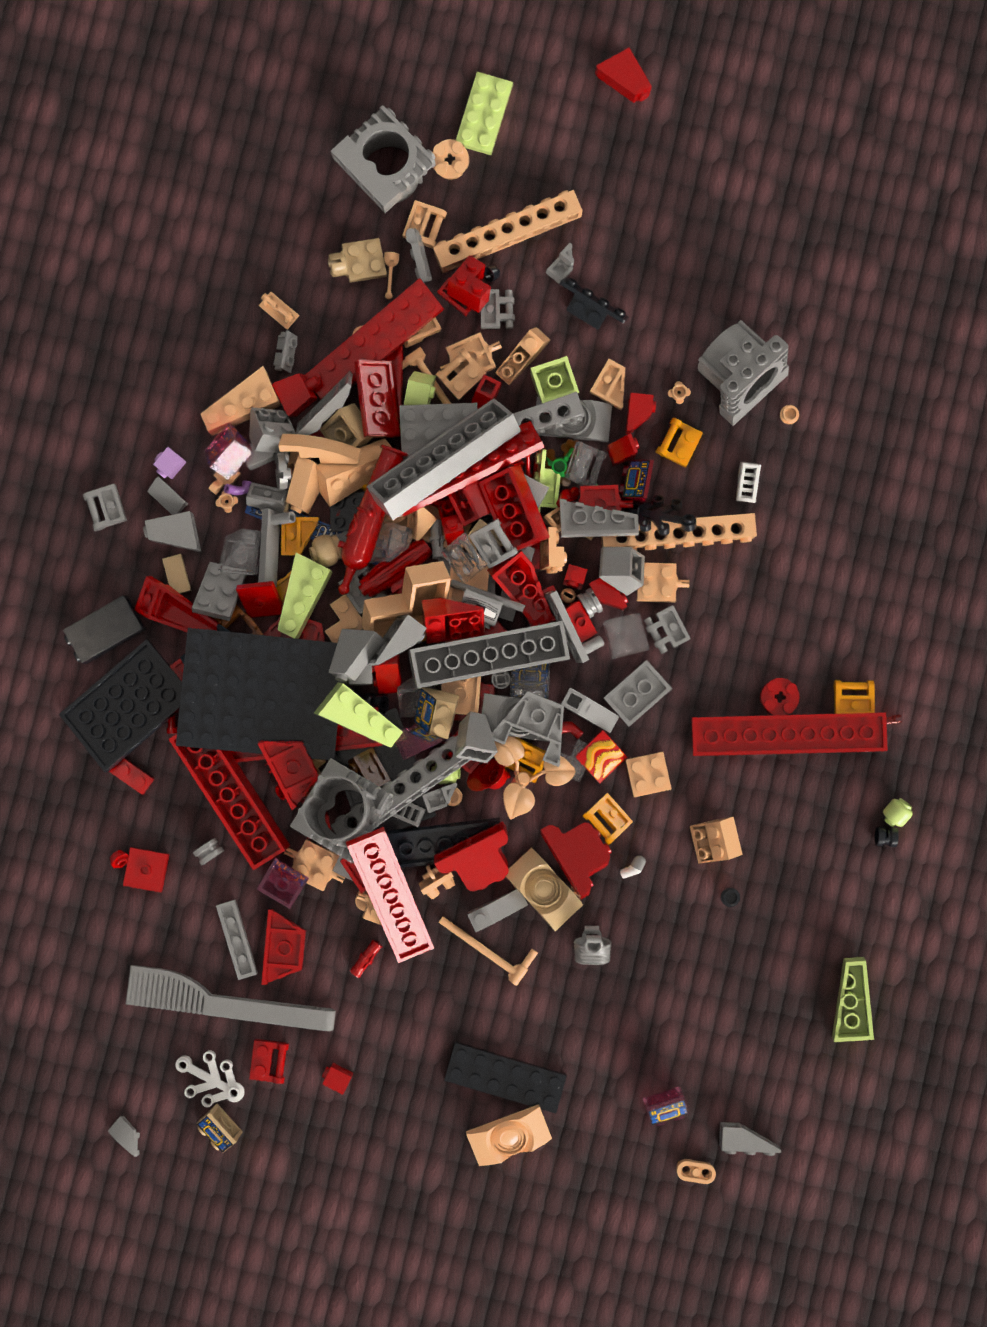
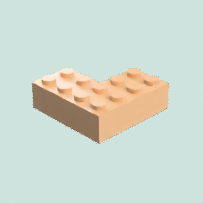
(419, 584)

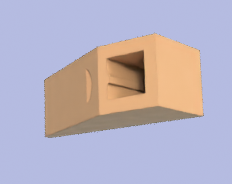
(522, 355)

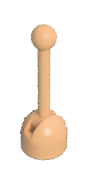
(391, 259)

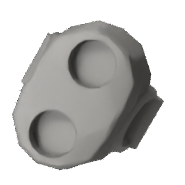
(592, 948)

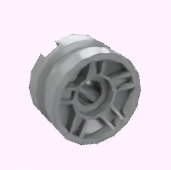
(590, 602)
(208, 851)

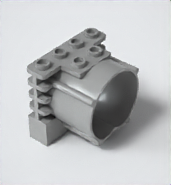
(376, 133)
(743, 368)
(333, 779)

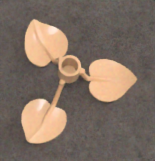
(516, 797)

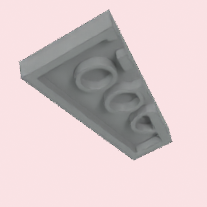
(590, 521)

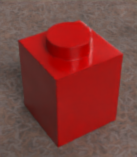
(337, 1078)

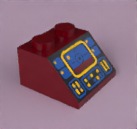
(637, 480)

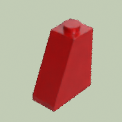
(625, 76)

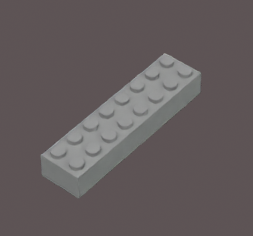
(444, 459)
(488, 654)

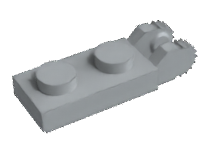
(418, 254)

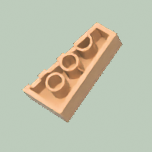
(236, 405)
(341, 480)

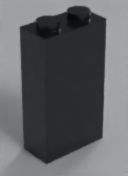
(104, 630)

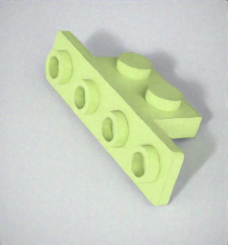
(548, 478)

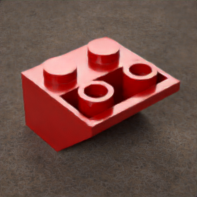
(470, 503)

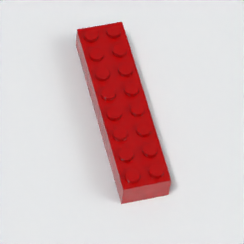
(234, 802)

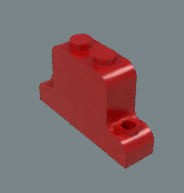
(578, 854)
(477, 859)

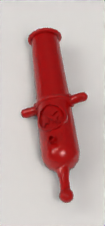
(367, 522)

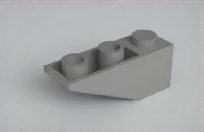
(589, 710)
(742, 1139)

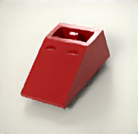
(451, 620)

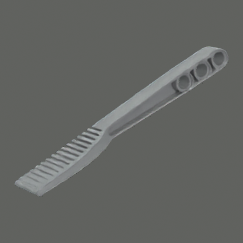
(178, 992)

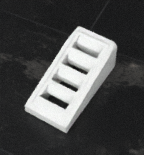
(739, 497)

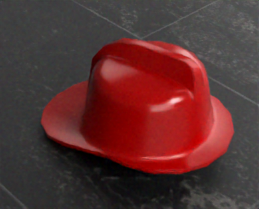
(488, 775)

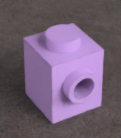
(168, 463)

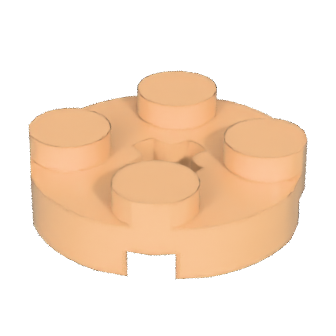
(458, 165)

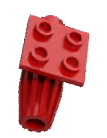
(391, 574)

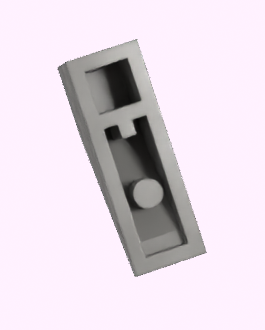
(496, 910)

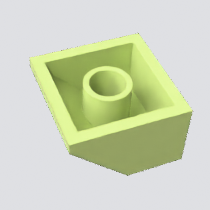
(553, 379)

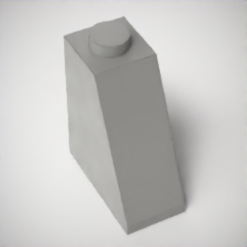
(174, 530)
(353, 653)
(475, 739)

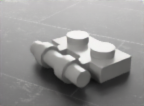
(491, 311)
(672, 626)

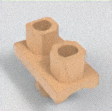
(433, 879)

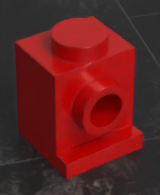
(575, 577)

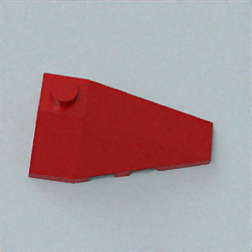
(521, 584)

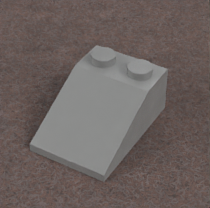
(400, 636)

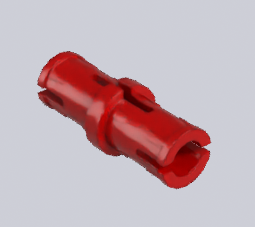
(366, 958)

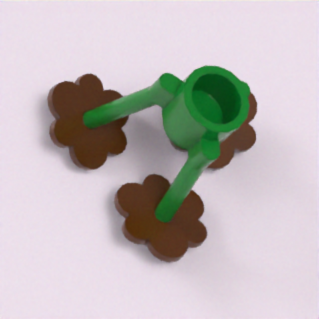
(559, 464)

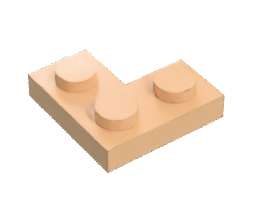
(348, 618)

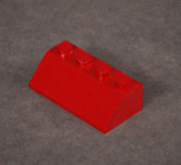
(515, 507)

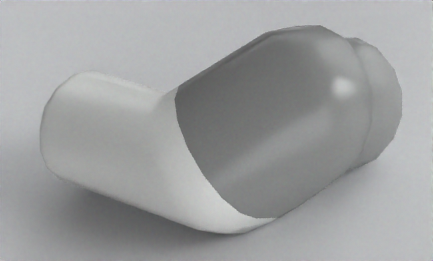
(635, 867)

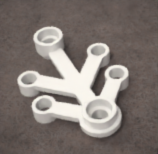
(212, 1080)

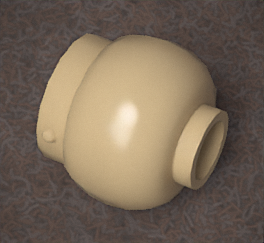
(325, 550)

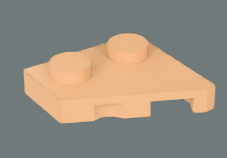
(610, 384)

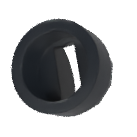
(492, 273)

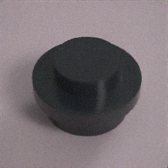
(730, 897)

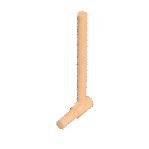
(416, 359)
(515, 972)

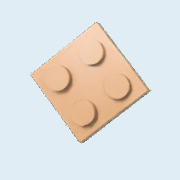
(648, 774)

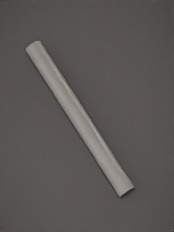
(506, 602)

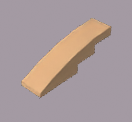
(325, 449)

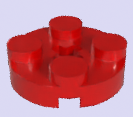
(772, 688)

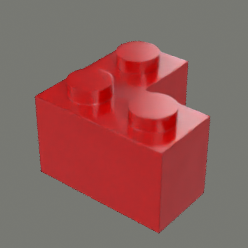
(467, 284)
(387, 675)

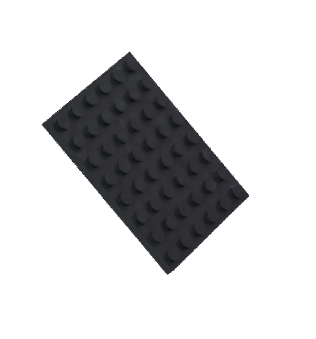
(255, 691)

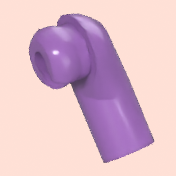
(237, 490)

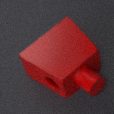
(296, 393)

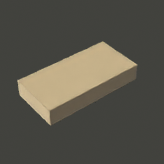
(177, 573)

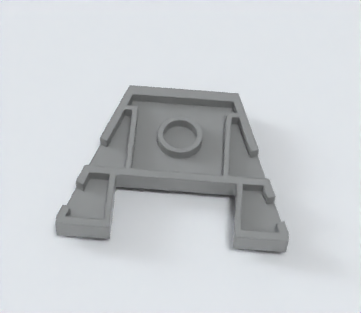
(538, 717)

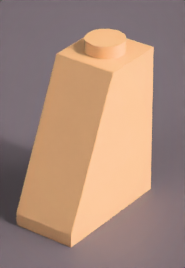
(303, 486)

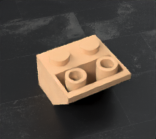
(716, 840)

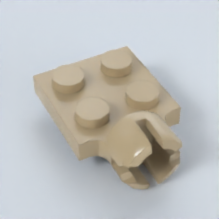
(358, 261)

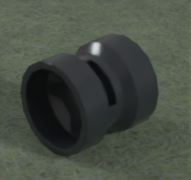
(379, 701)
(886, 836)

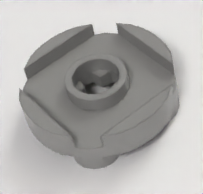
(282, 472)

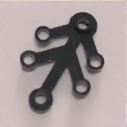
(687, 522)

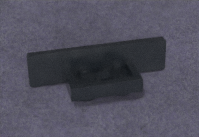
(589, 307)

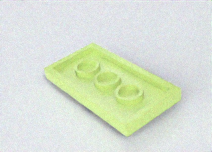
(484, 113)

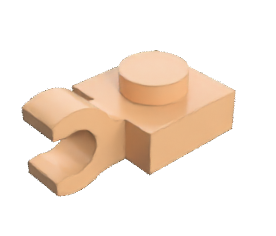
(217, 485)

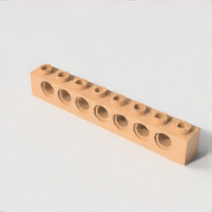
(519, 233)
(745, 522)

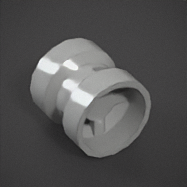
(503, 679)

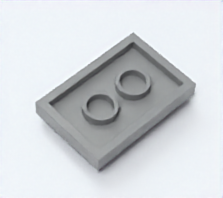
(218, 593)
(637, 693)

